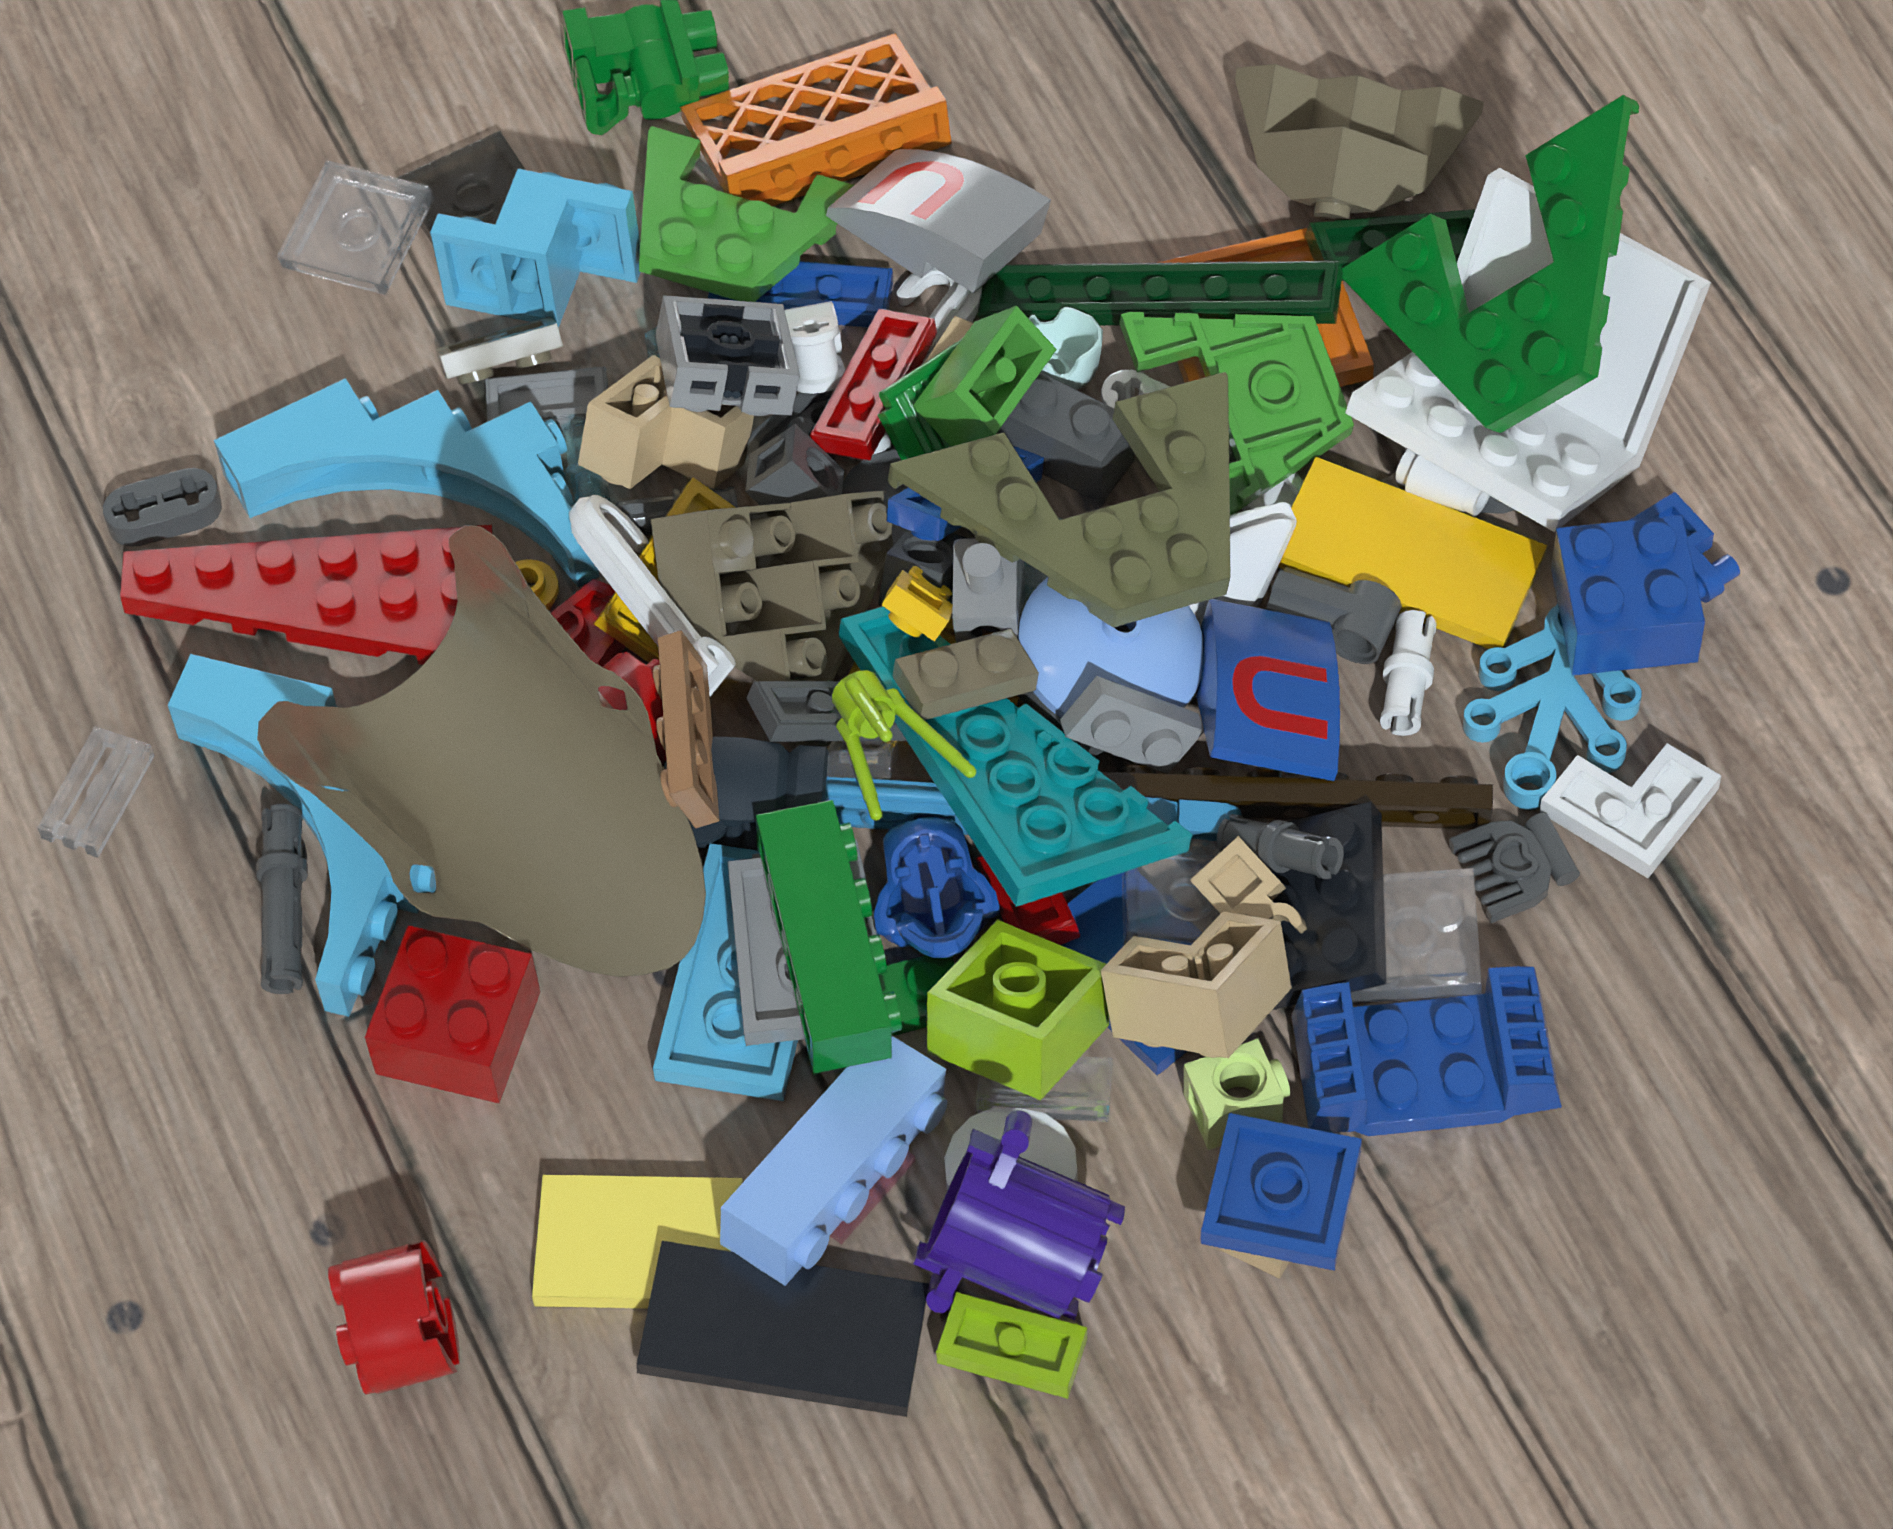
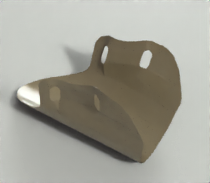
(511, 783)

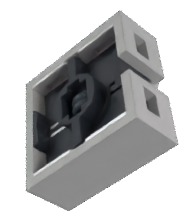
(727, 355)

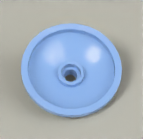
(1074, 646)

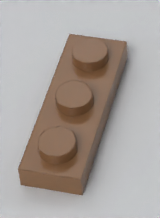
(686, 730)

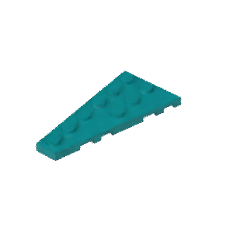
(1036, 796)

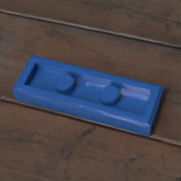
(854, 290)

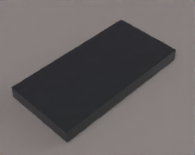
(815, 1340)

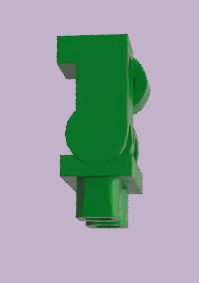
(645, 57)

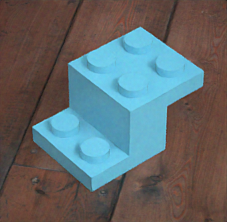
(537, 247)

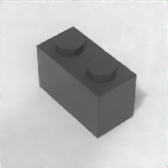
(1073, 436)

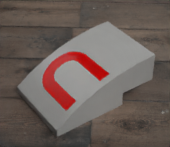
(942, 215)

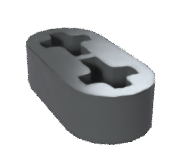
(162, 507)

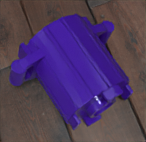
(1017, 1228)

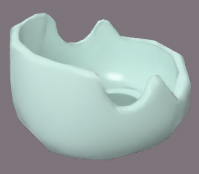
(1077, 345)

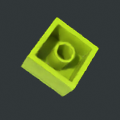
(1017, 1010)

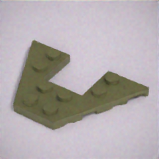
(1122, 557)

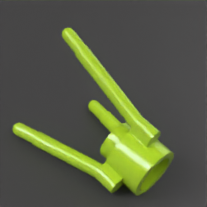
(870, 713)

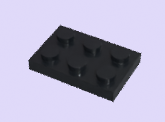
(1340, 913)

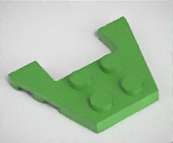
(719, 238)
(1279, 388)

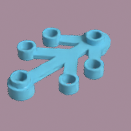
(1554, 694)

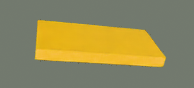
(1426, 553)

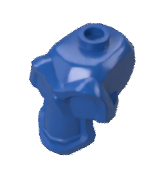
(932, 889)

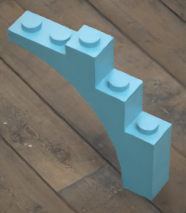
(342, 444)
(220, 710)

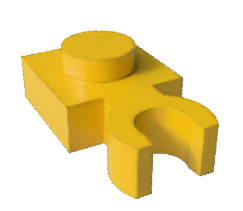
(918, 605)

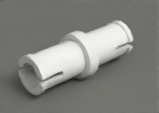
(1408, 673)

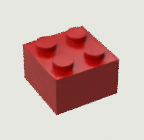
(453, 1014)

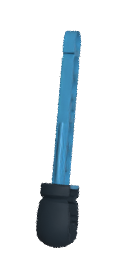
(766, 778)

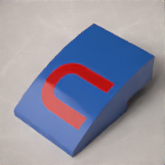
(1270, 690)

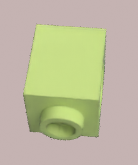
(1247, 1067)

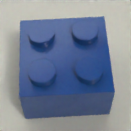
(1627, 595)

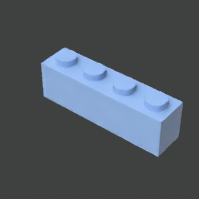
(832, 1161)

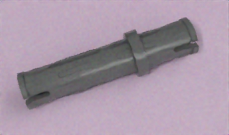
(281, 875)

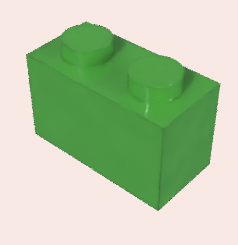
(985, 377)

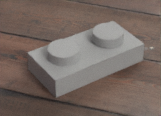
(1132, 725)

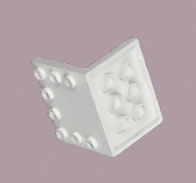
(1586, 440)

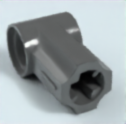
(1357, 614)

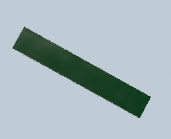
(1164, 289)

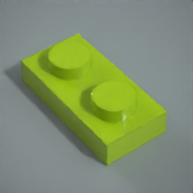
(1012, 1345)

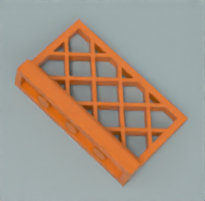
(839, 149)

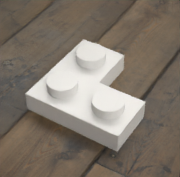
(1637, 821)

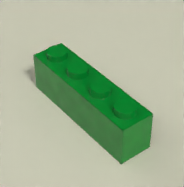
(825, 936)

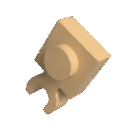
(1244, 885)

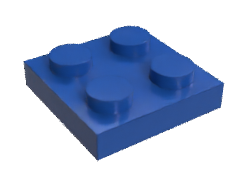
(1281, 1191)

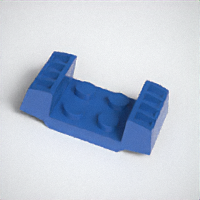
(1425, 1059)

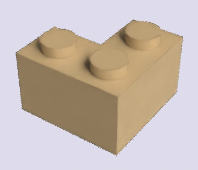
(636, 431)
(1199, 993)

